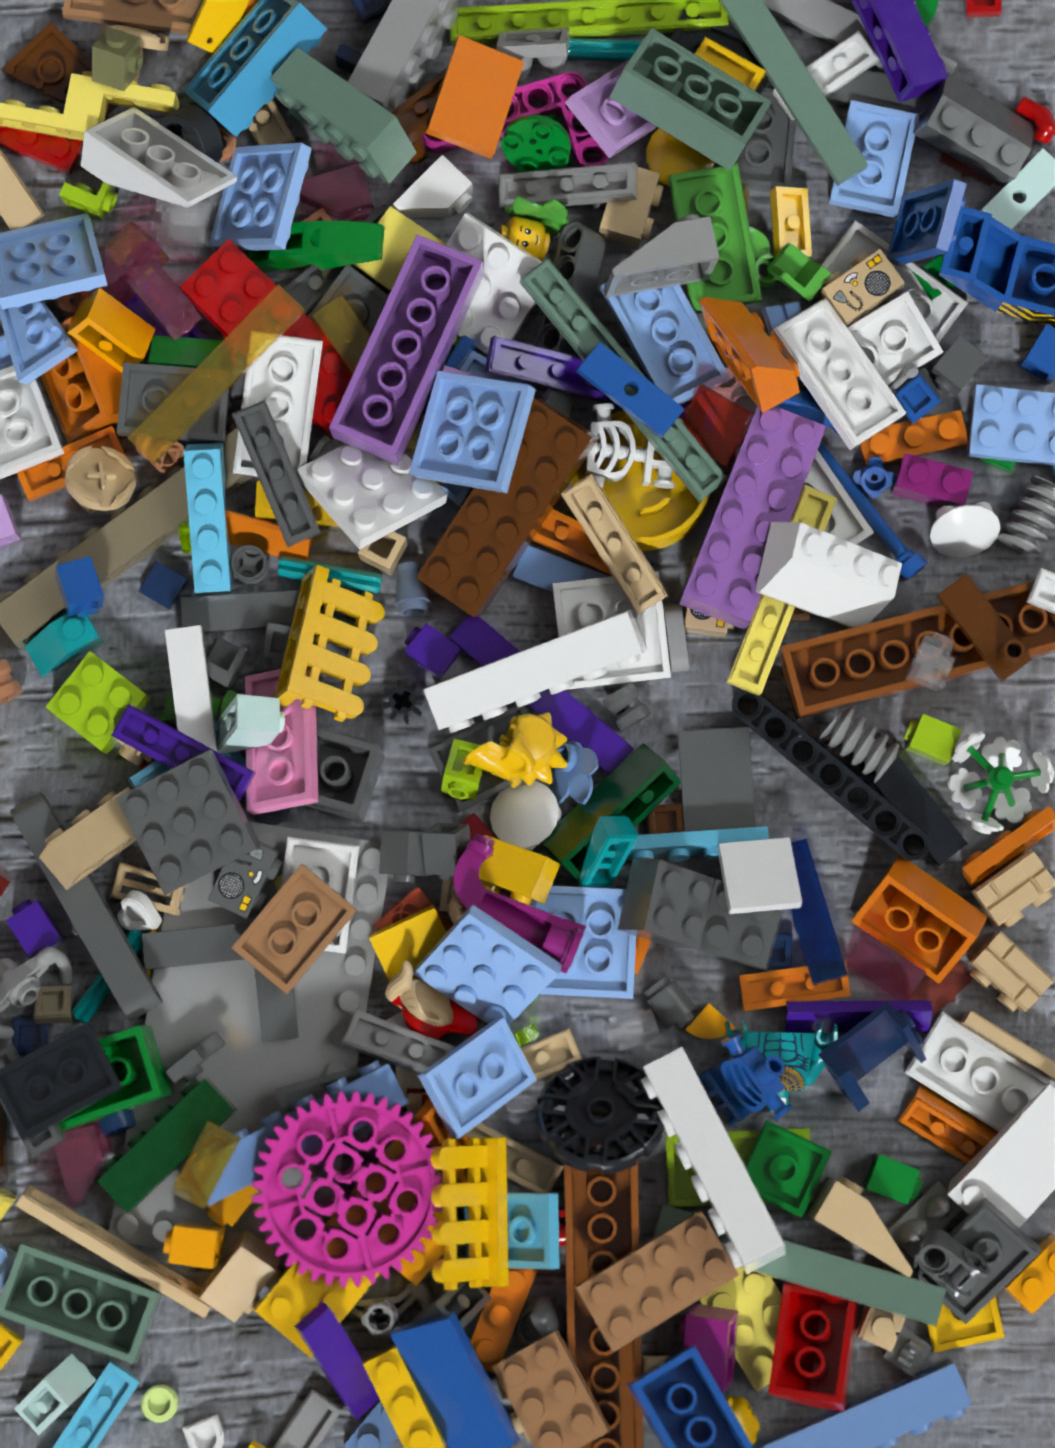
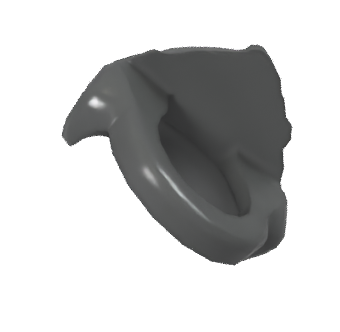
(545, 1316)

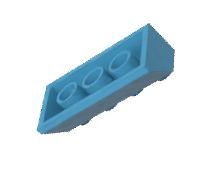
(238, 74)

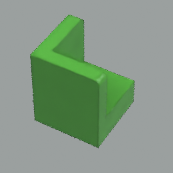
(798, 272)

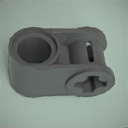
(957, 1268)

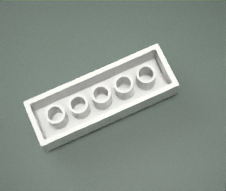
(534, 670)
(714, 1160)

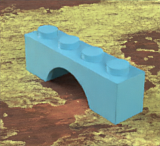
(207, 517)

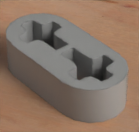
(676, 638)

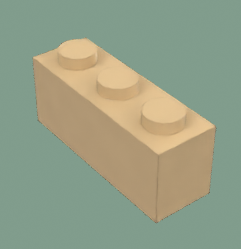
(88, 842)

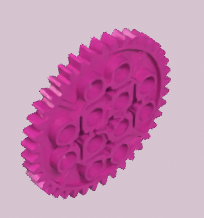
(285, 1204)

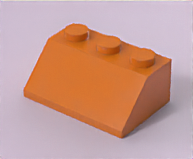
(750, 352)
(83, 392)
(920, 918)

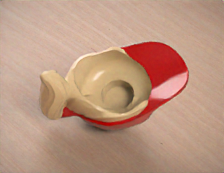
(426, 1008)

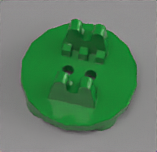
(548, 136)

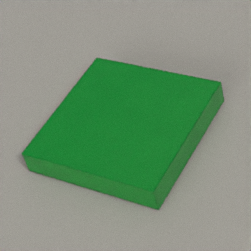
(786, 1167)

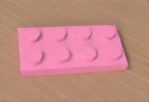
(288, 766)

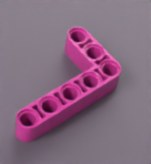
(551, 91)

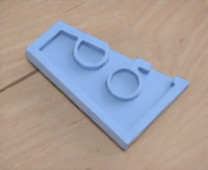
(34, 340)

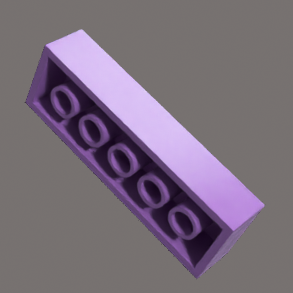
(407, 349)
(758, 492)

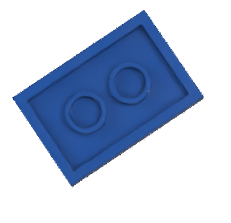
(926, 222)

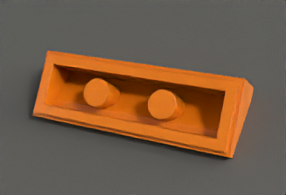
(264, 535)
(946, 1124)

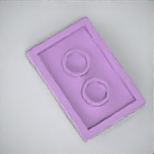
(605, 119)

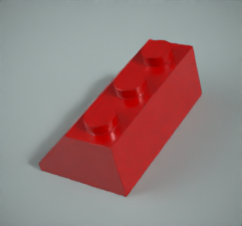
(813, 1348)

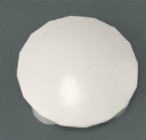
(964, 529)
(525, 814)

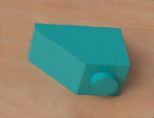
(63, 642)

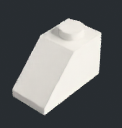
(436, 192)

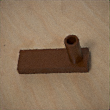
(416, 113)
(984, 627)

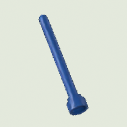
(911, 561)

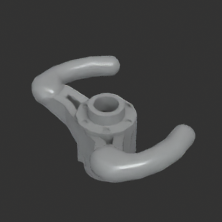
(21, 984)
(388, 1304)

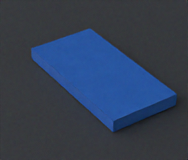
(454, 1383)

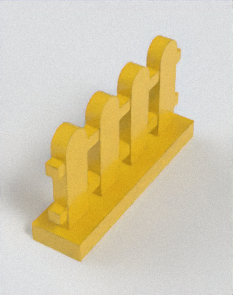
(303, 654)
(487, 1213)

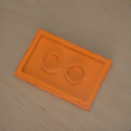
(474, 97)

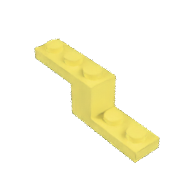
(85, 107)

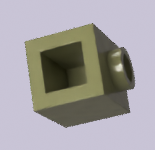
(116, 59)

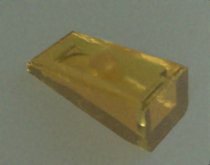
(205, 1165)

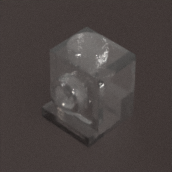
(931, 662)

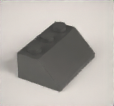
(976, 131)

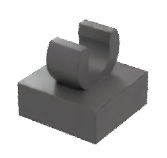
(908, 1352)

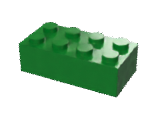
(139, 1069)

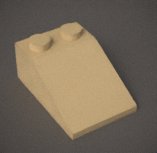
(854, 1218)

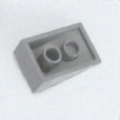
(675, 257)

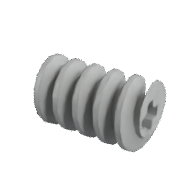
(1030, 518)
(861, 743)

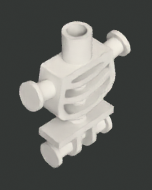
(616, 451)

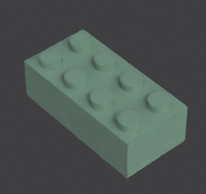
(690, 99)
(342, 116)
(79, 1301)

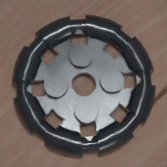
(594, 1132)

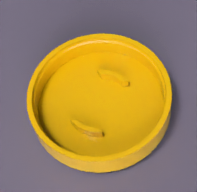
(650, 513)

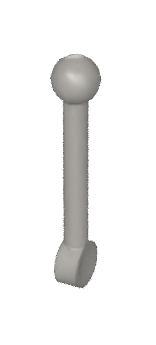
(910, 371)

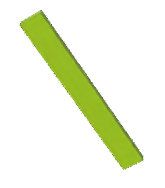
(587, 18)

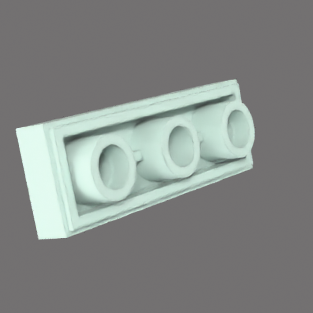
(1030, 184)

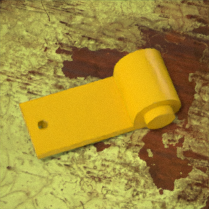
(215, 23)

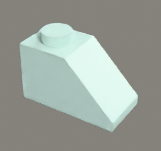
(249, 723)
(55, 1394)

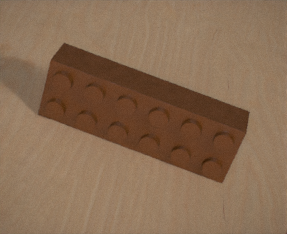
(497, 526)

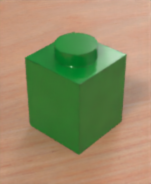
(893, 1179)

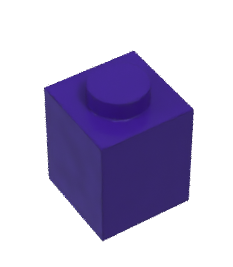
(431, 650)
(34, 927)

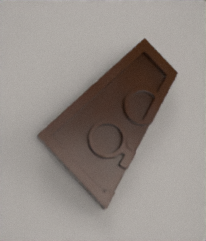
(48, 64)

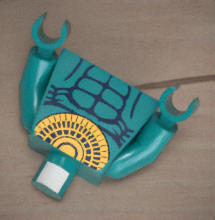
(796, 1050)

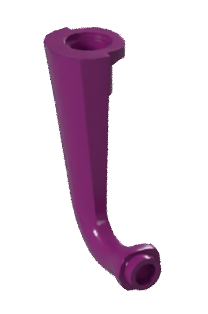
(544, 930)

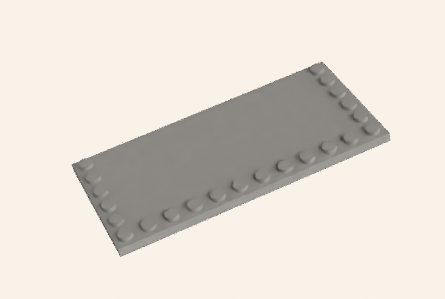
(246, 1070)

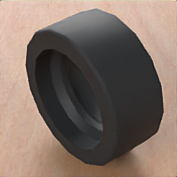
(201, 128)

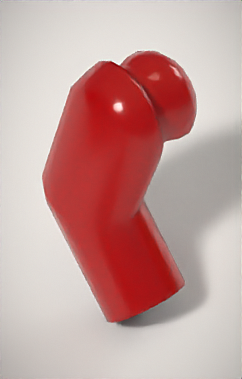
(1041, 116)

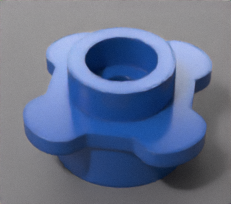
(874, 487)

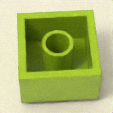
(95, 701)

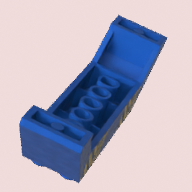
(1002, 268)

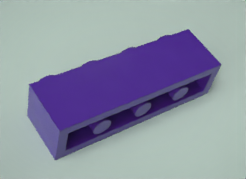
(902, 46)

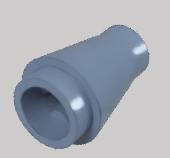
(410, 591)

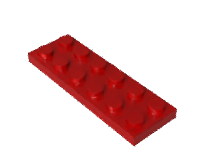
(231, 287)

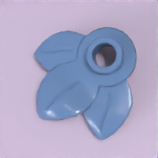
(576, 777)

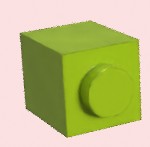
(931, 739)

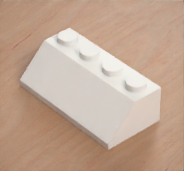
(826, 574)

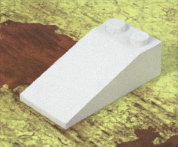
(151, 160)
(1015, 1166)

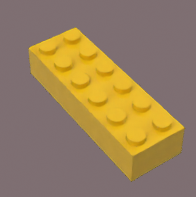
(297, 1295)

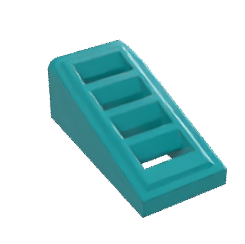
(607, 850)

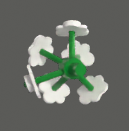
(999, 761)

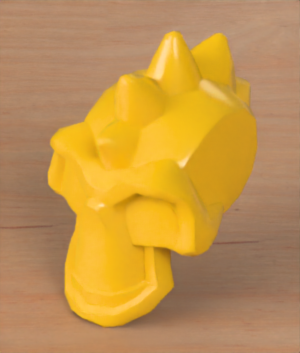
(524, 752)

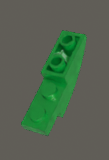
(324, 245)

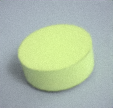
(159, 1403)

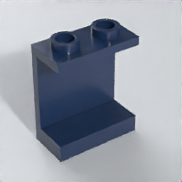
(867, 1047)

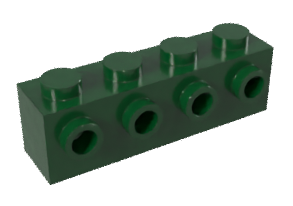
(628, 791)
(166, 1145)

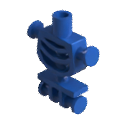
(745, 1082)

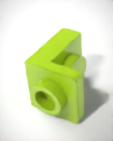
(84, 198)
(459, 779)

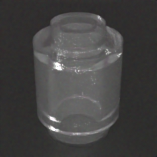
(631, 1028)

